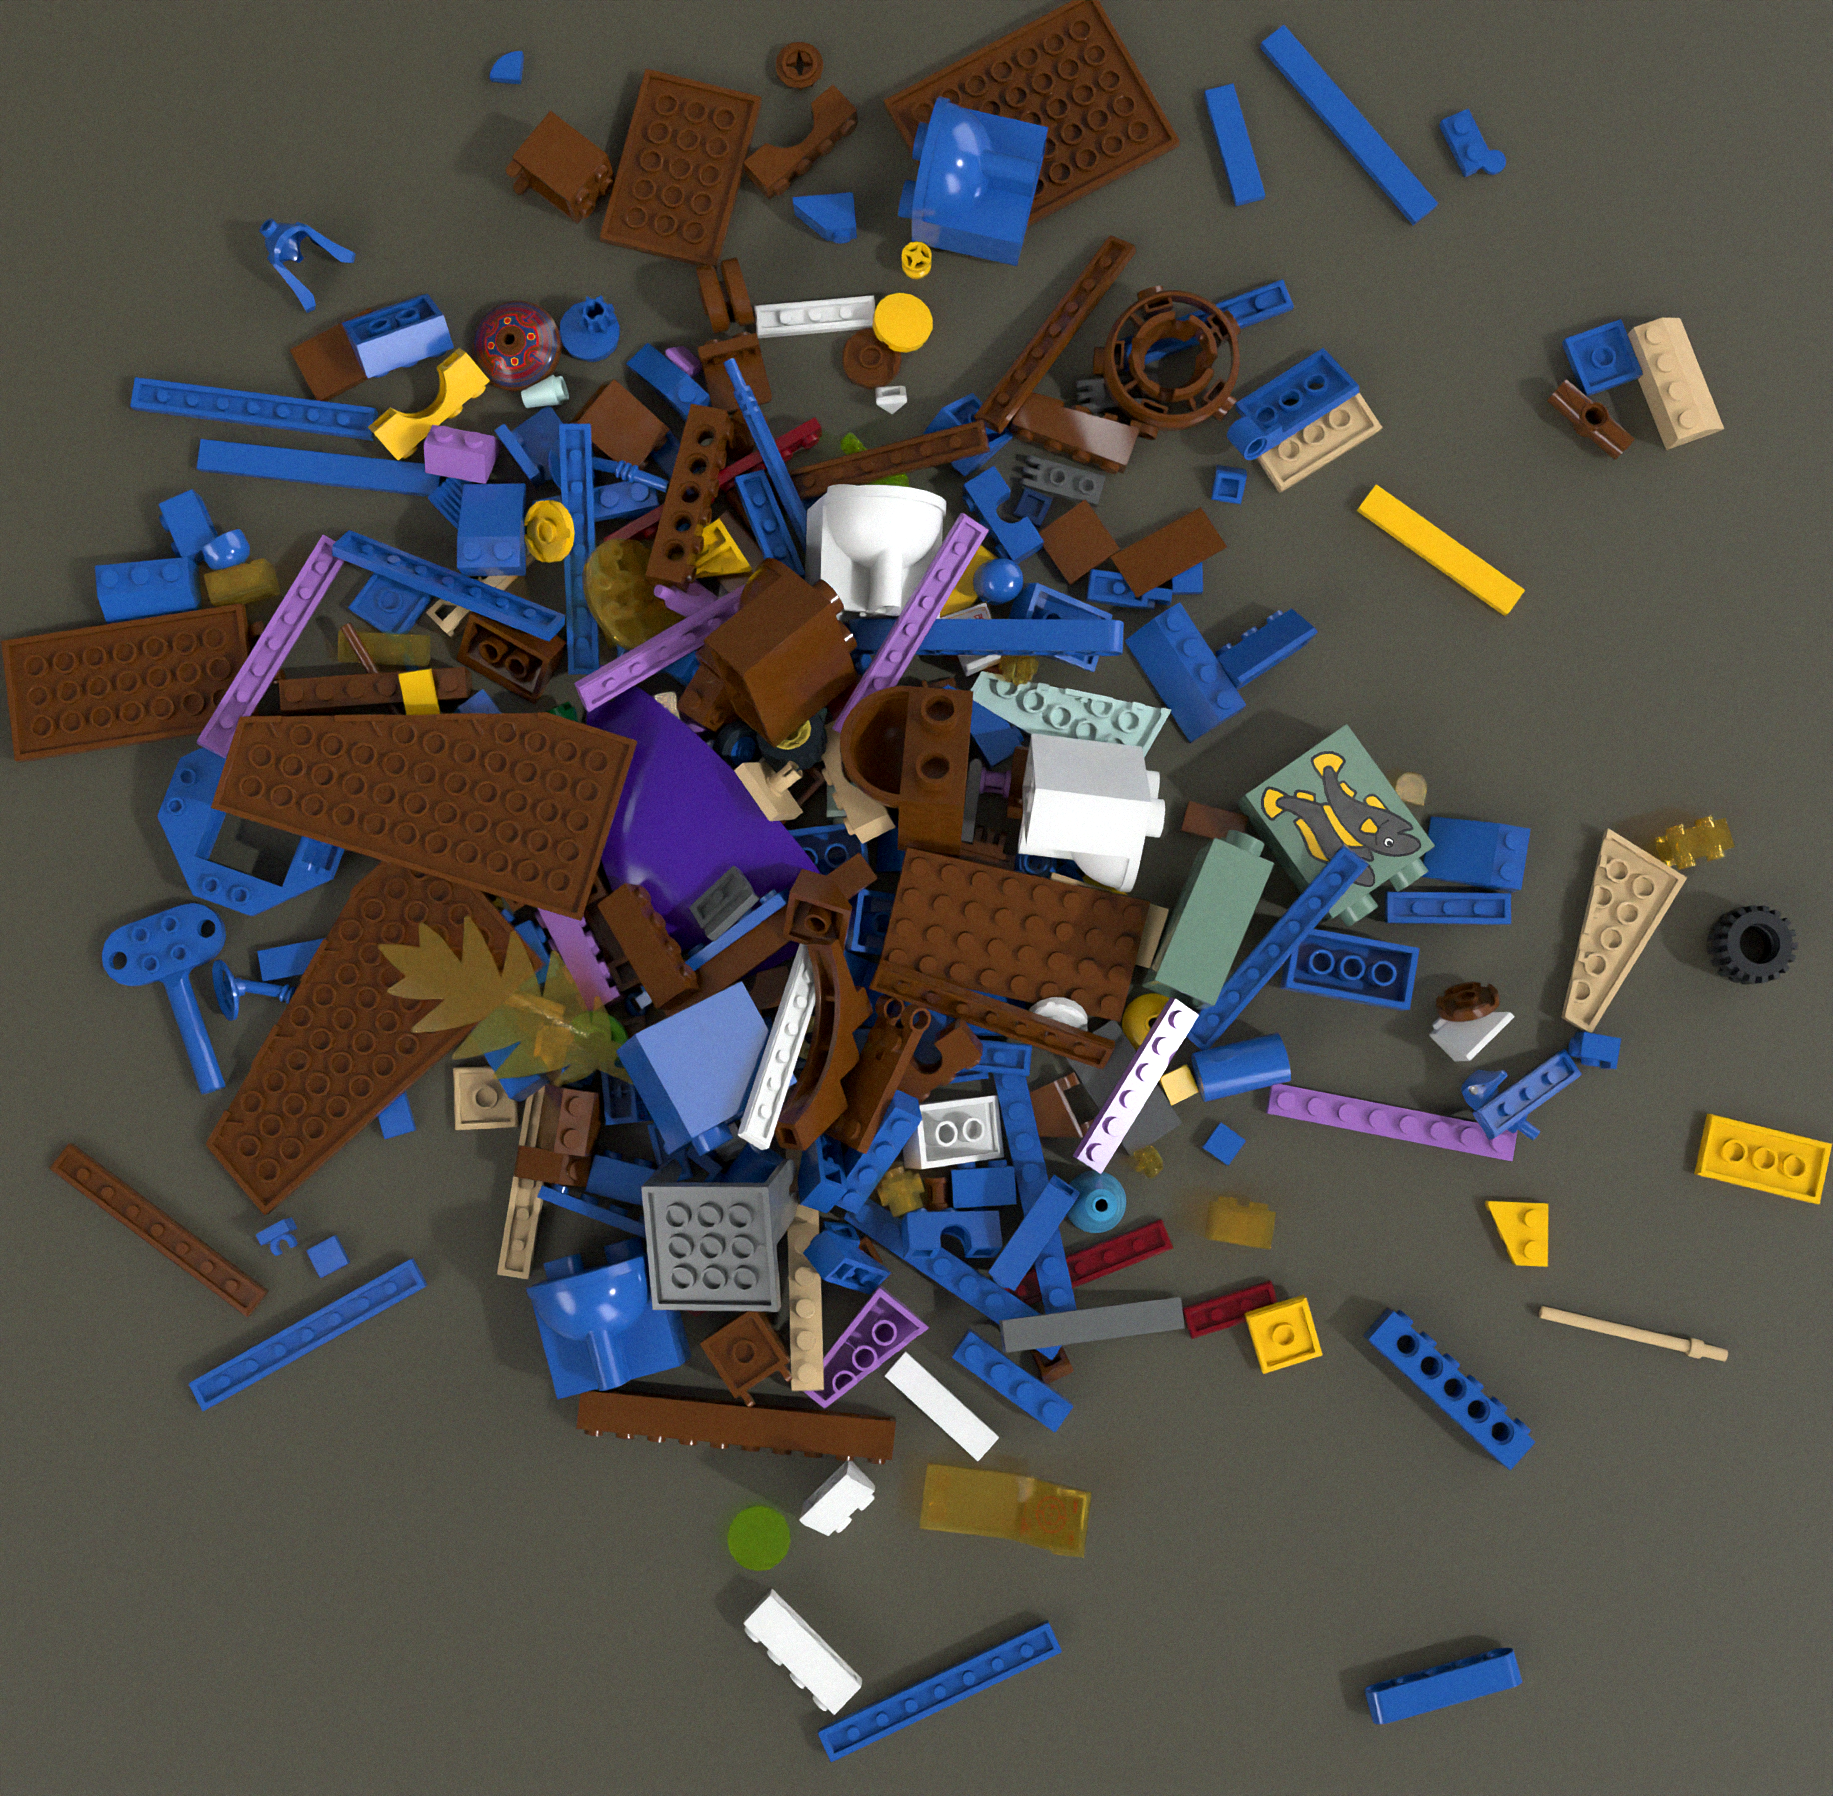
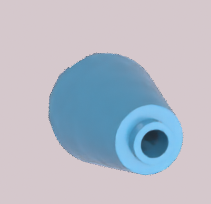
(1092, 1188)

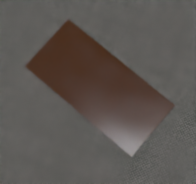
(1168, 552)

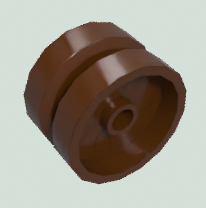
(724, 295)

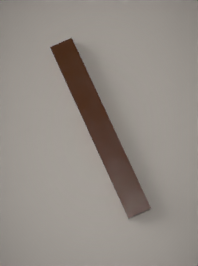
(1055, 333)
(889, 460)
(766, 938)
(991, 1014)
(159, 1229)

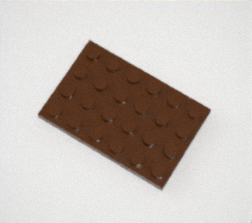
(681, 169)

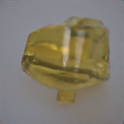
(1149, 1161)

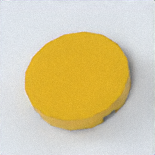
(902, 322)
(549, 531)

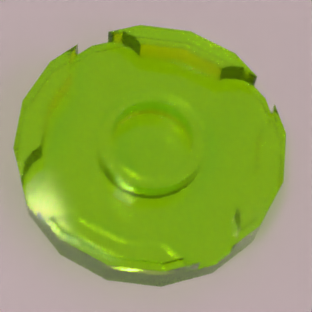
(759, 1538)

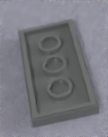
(1155, 1116)

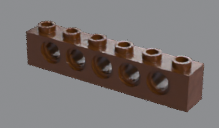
(701, 424)

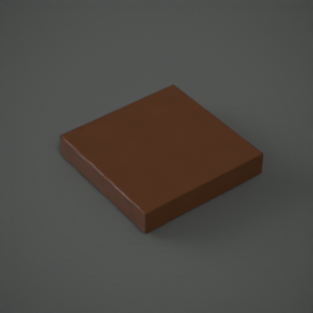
(1078, 542)

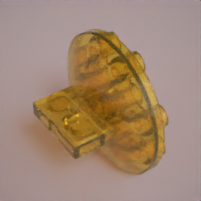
(622, 595)

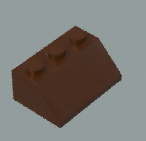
(510, 656)

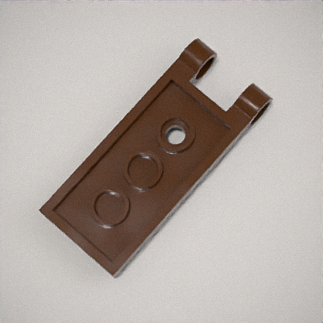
(878, 1072)

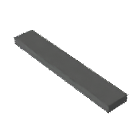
(1091, 1324)

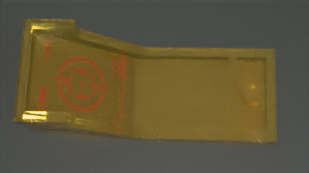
(1006, 1507)

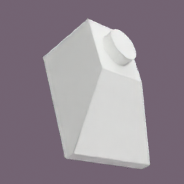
(1467, 1038)

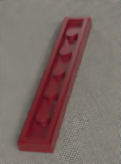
(1103, 1259)

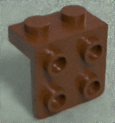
(748, 356)
(707, 702)

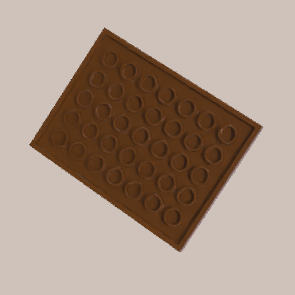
(1060, 75)

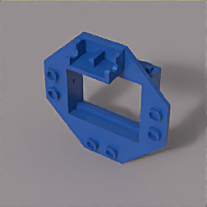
(193, 830)

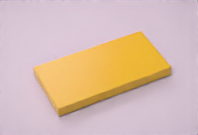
(1763, 1159)

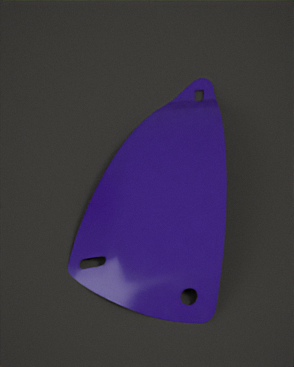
(688, 822)

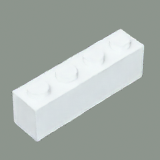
(802, 1652)

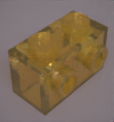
(1684, 845)
(901, 1190)

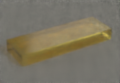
(388, 648)

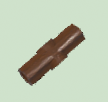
(1605, 433)

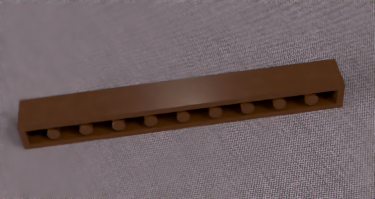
(735, 1423)

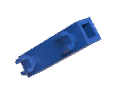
(1033, 1233)

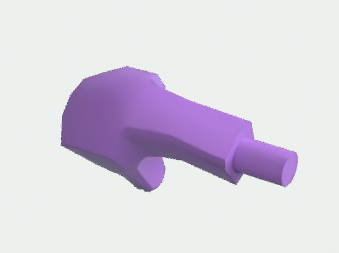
(686, 603)

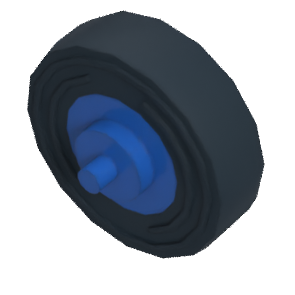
(737, 744)

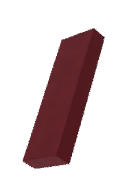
(1227, 1309)

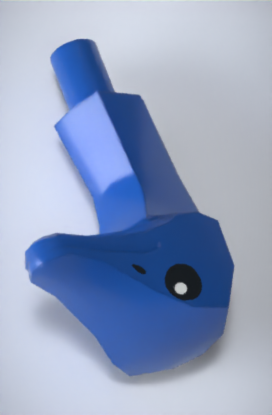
(1482, 1087)

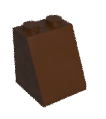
(621, 425)
(570, 1121)

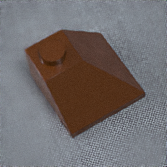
(816, 910)

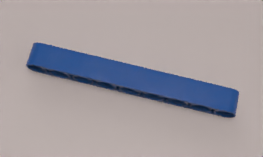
(1002, 637)

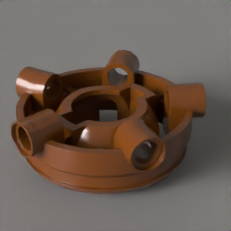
(1158, 325)

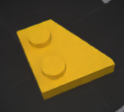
(719, 553)
(1523, 1230)

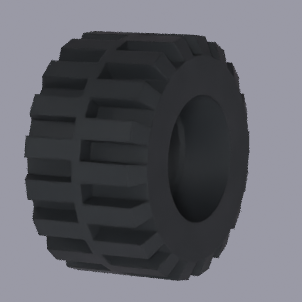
(1775, 937)

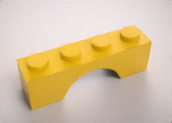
(458, 383)

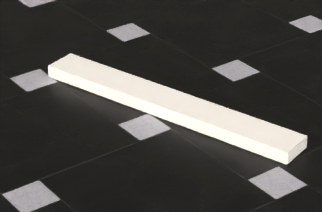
(780, 1054)

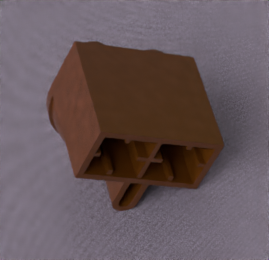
(781, 651)
(912, 755)

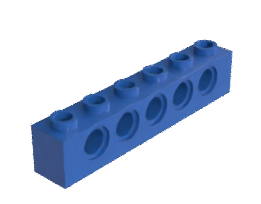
(1507, 1447)

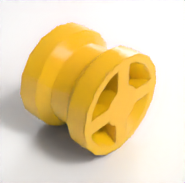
(917, 253)

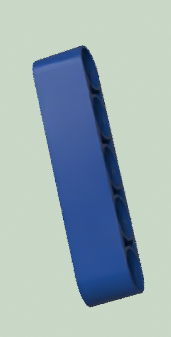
(1443, 1685)

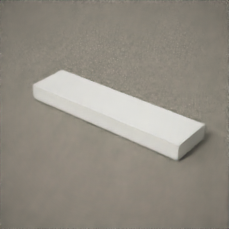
(814, 316)
(941, 1406)

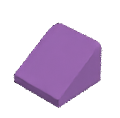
(684, 360)

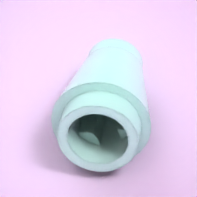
(546, 393)

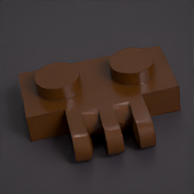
(987, 851)

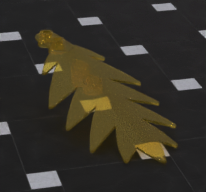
(510, 1008)

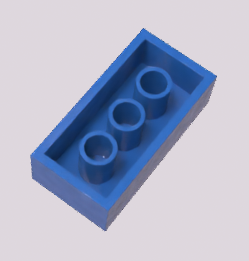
(1352, 970)

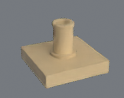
(770, 788)

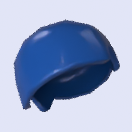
(226, 550)

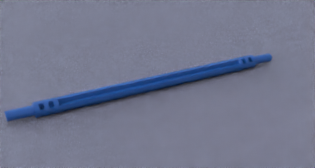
(777, 470)

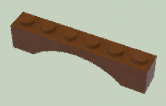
(364, 690)

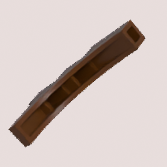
(832, 1053)

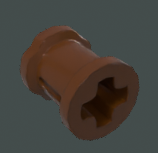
(938, 1193)

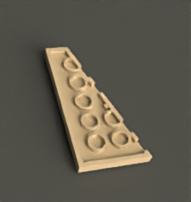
(1621, 915)

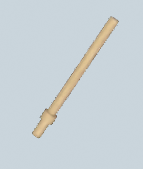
(1692, 1347)

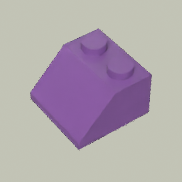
(460, 453)

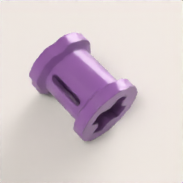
(995, 782)

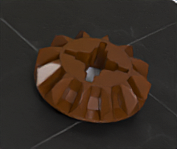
(788, 58)

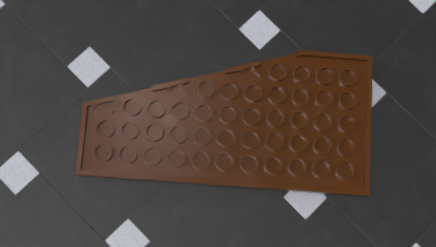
(460, 796)
(343, 1039)

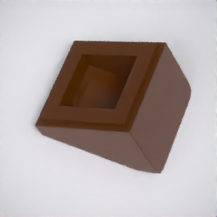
(1052, 1369)

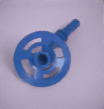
(620, 470)
(232, 988)

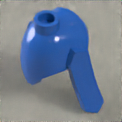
(284, 244)

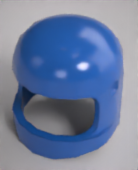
(998, 581)

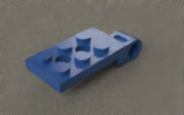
(1270, 422)

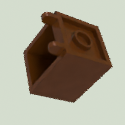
(562, 168)
(747, 1352)

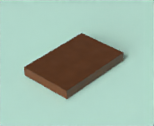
(329, 362)

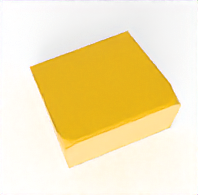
(1178, 1084)

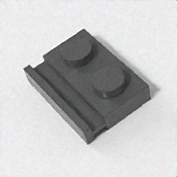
(724, 903)

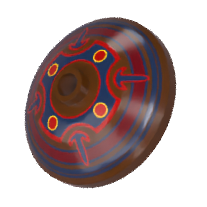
(530, 356)

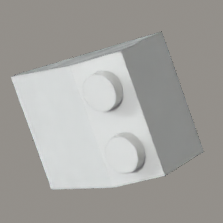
(955, 1133)
(837, 1499)

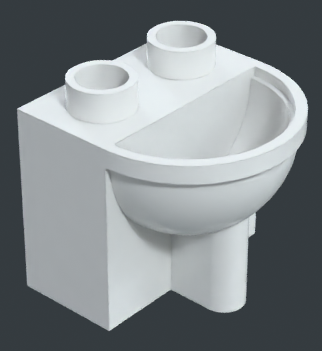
(873, 545)
(1090, 806)

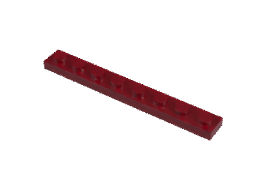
(803, 436)

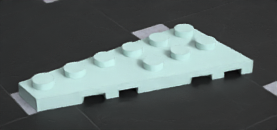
(1069, 712)

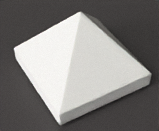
(891, 398)

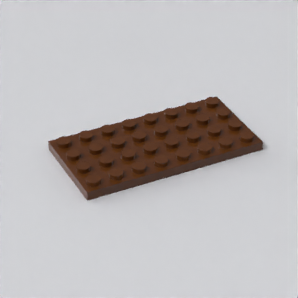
(122, 681)
(1014, 932)

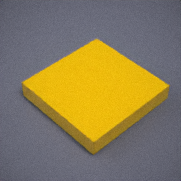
(1283, 1334)

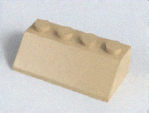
(1673, 382)

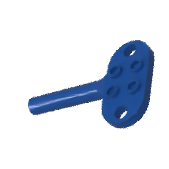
(166, 951)

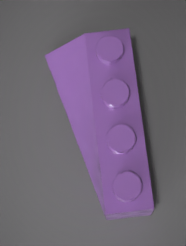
(582, 957)
(870, 1339)

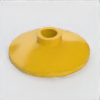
(1138, 1014)

